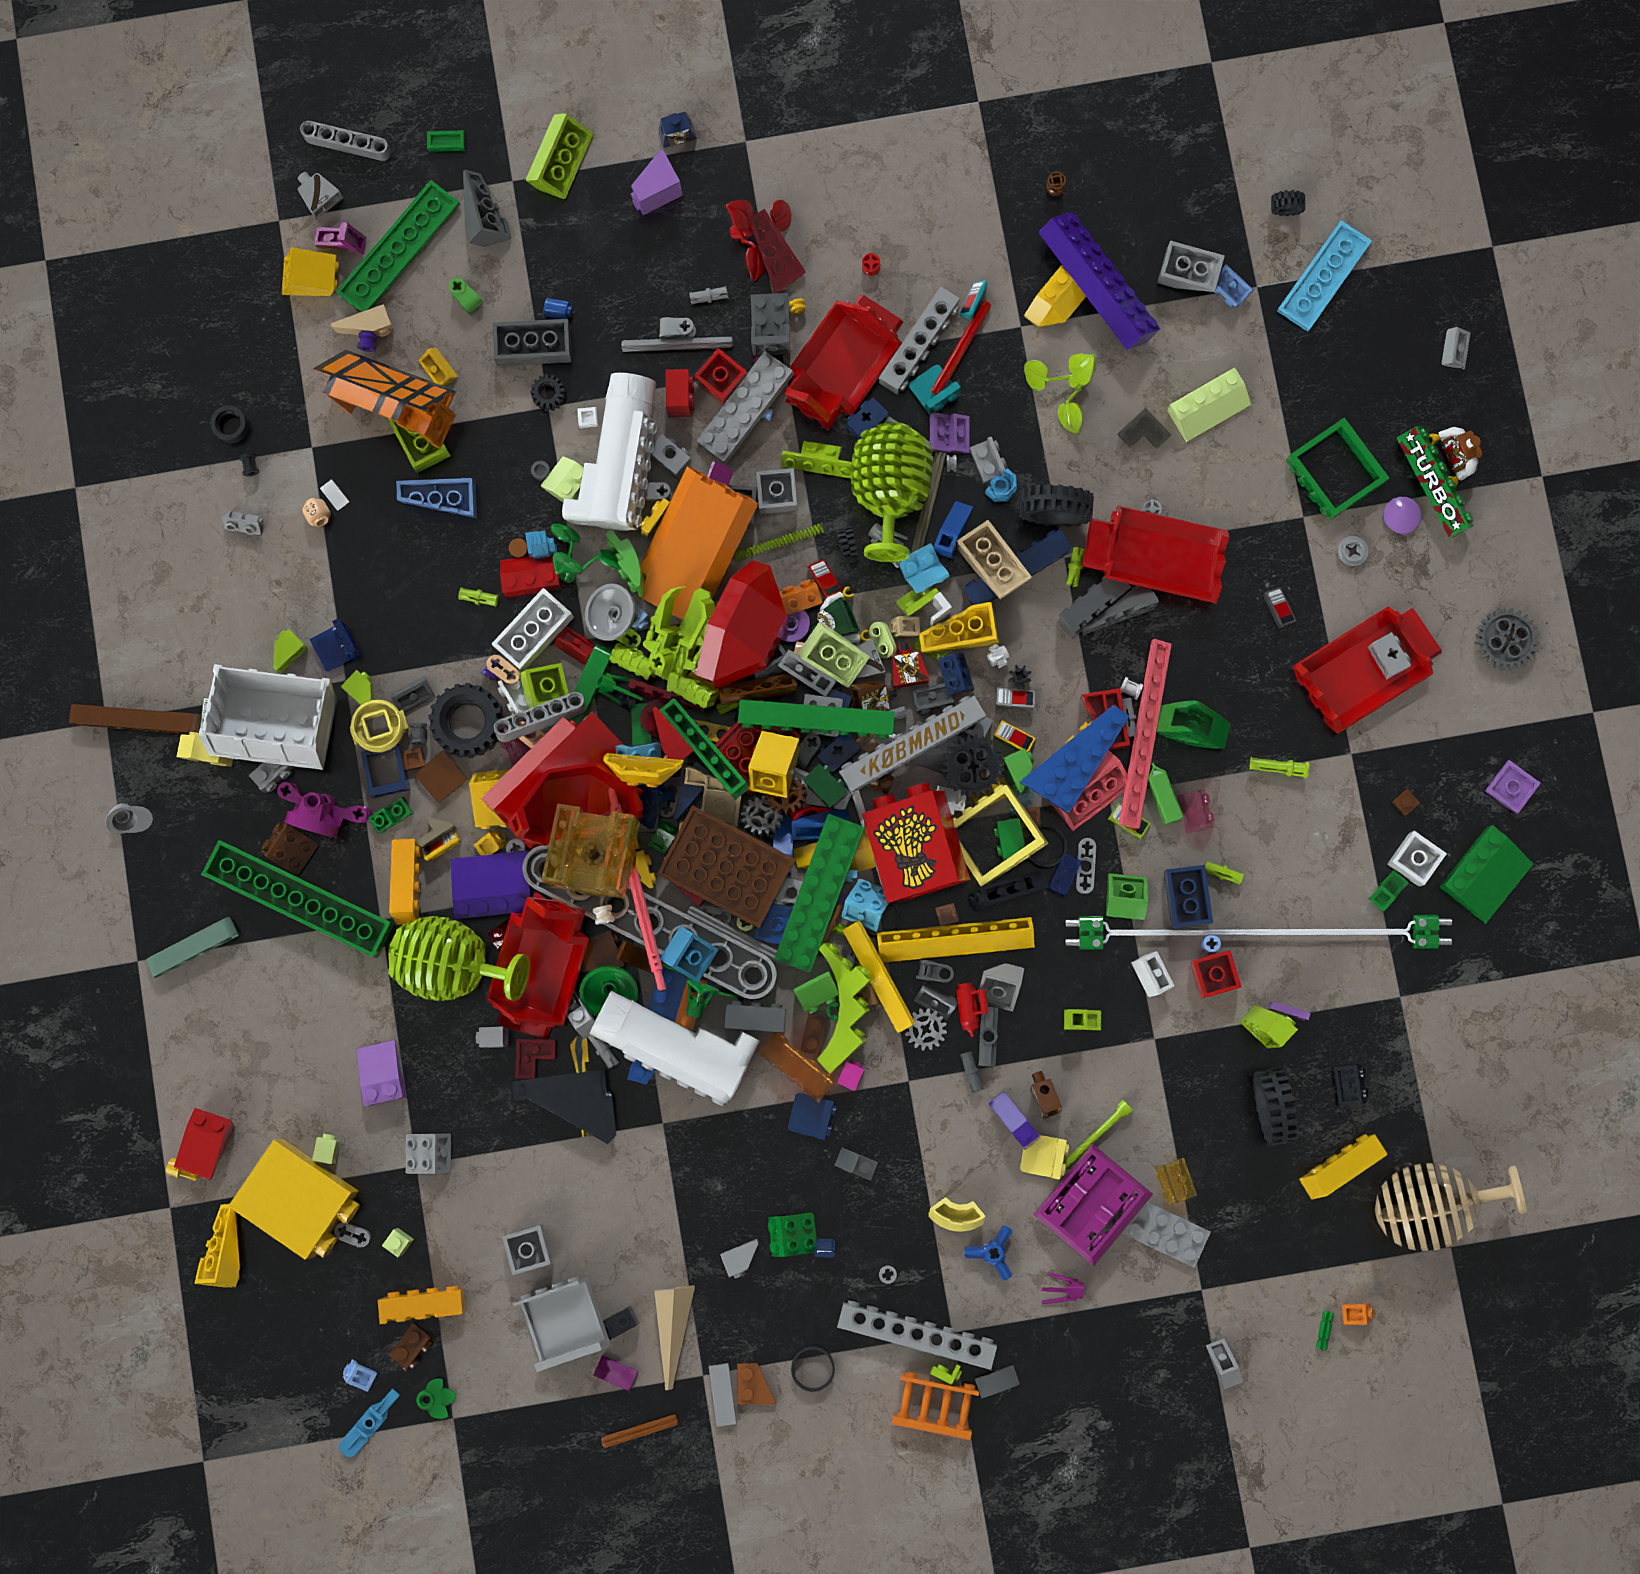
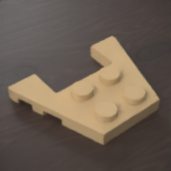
(715, 797)

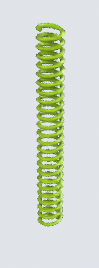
(759, 548)

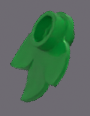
(439, 1399)

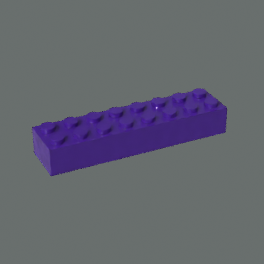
(1099, 280)

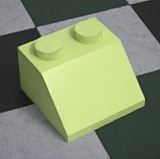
(564, 480)

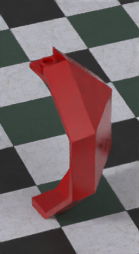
(743, 627)
(573, 786)

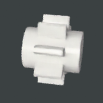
(997, 655)

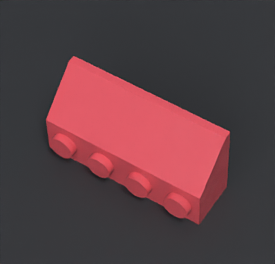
(1103, 788)

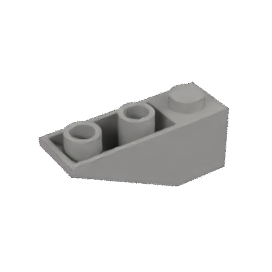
(579, 1016)

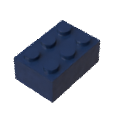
(1188, 896)

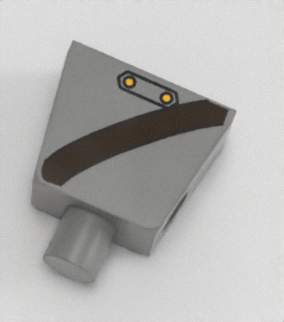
(318, 193)
(874, 666)

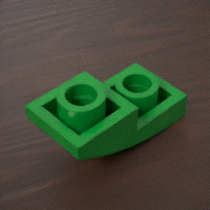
(391, 815)

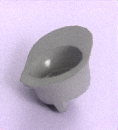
(128, 819)

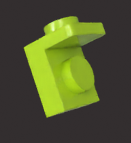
(942, 1373)

